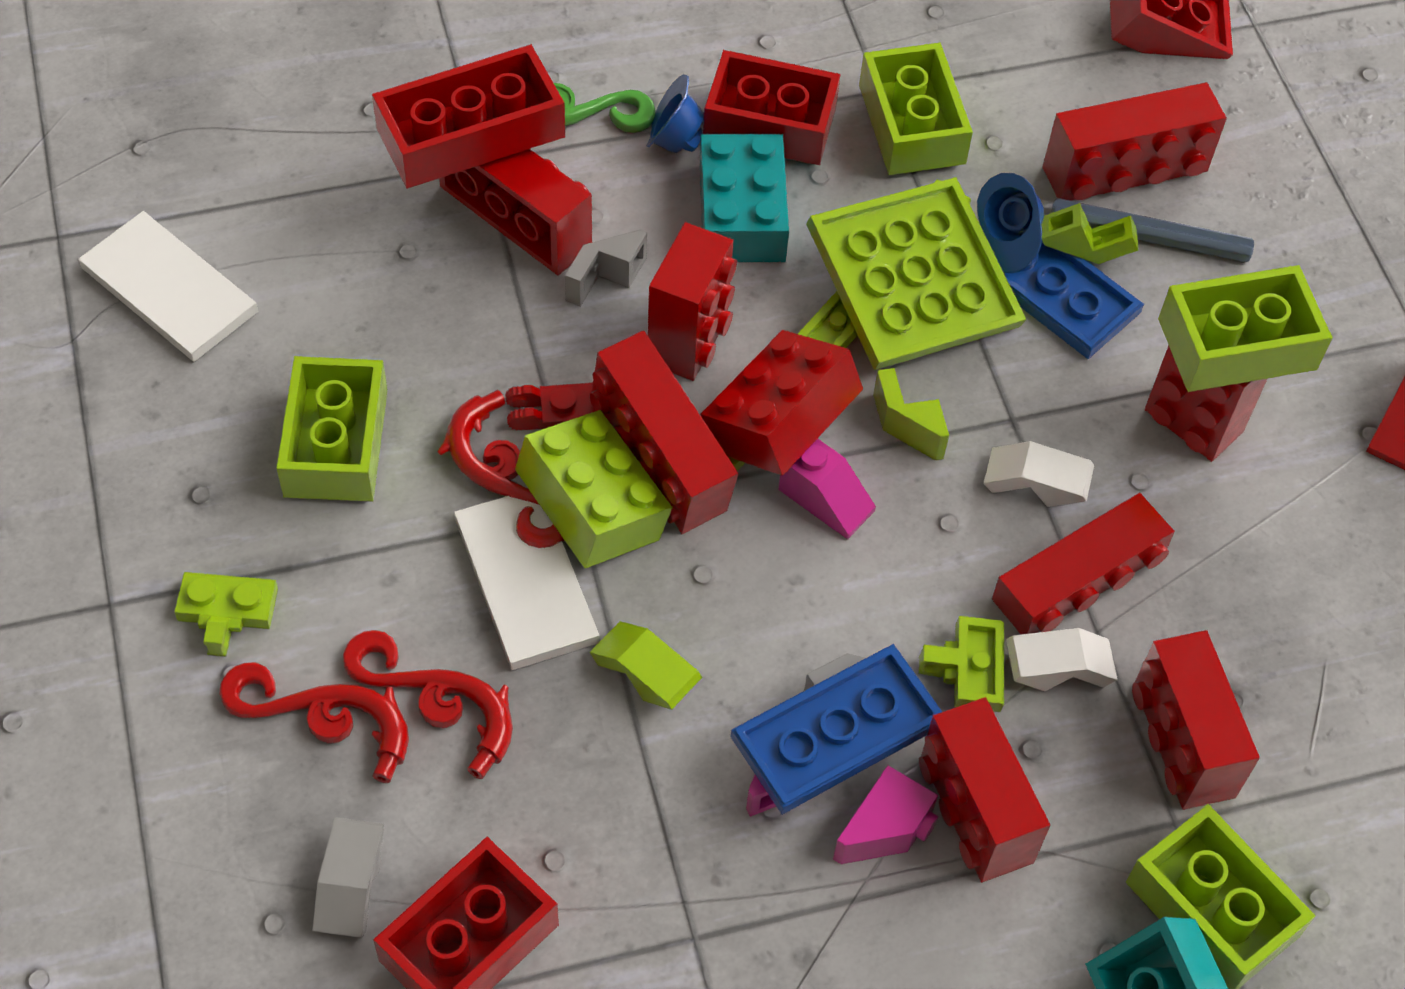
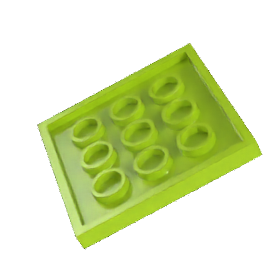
(915, 272)

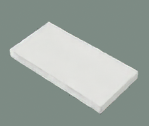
(168, 286)
(525, 587)

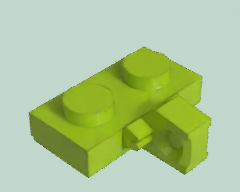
(225, 606)
(970, 662)

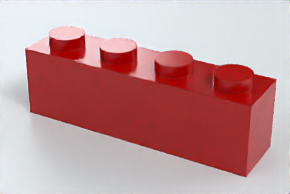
(1083, 566)

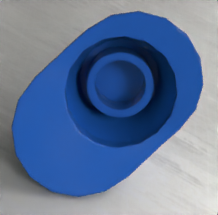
(677, 119)
(1011, 220)

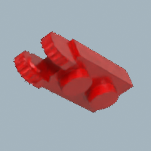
(557, 405)

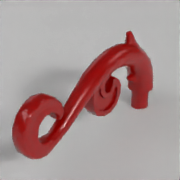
(496, 478)
(435, 684)
(321, 700)

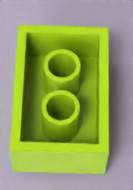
(915, 108)
(1244, 328)
(332, 429)
(592, 488)
(1231, 892)

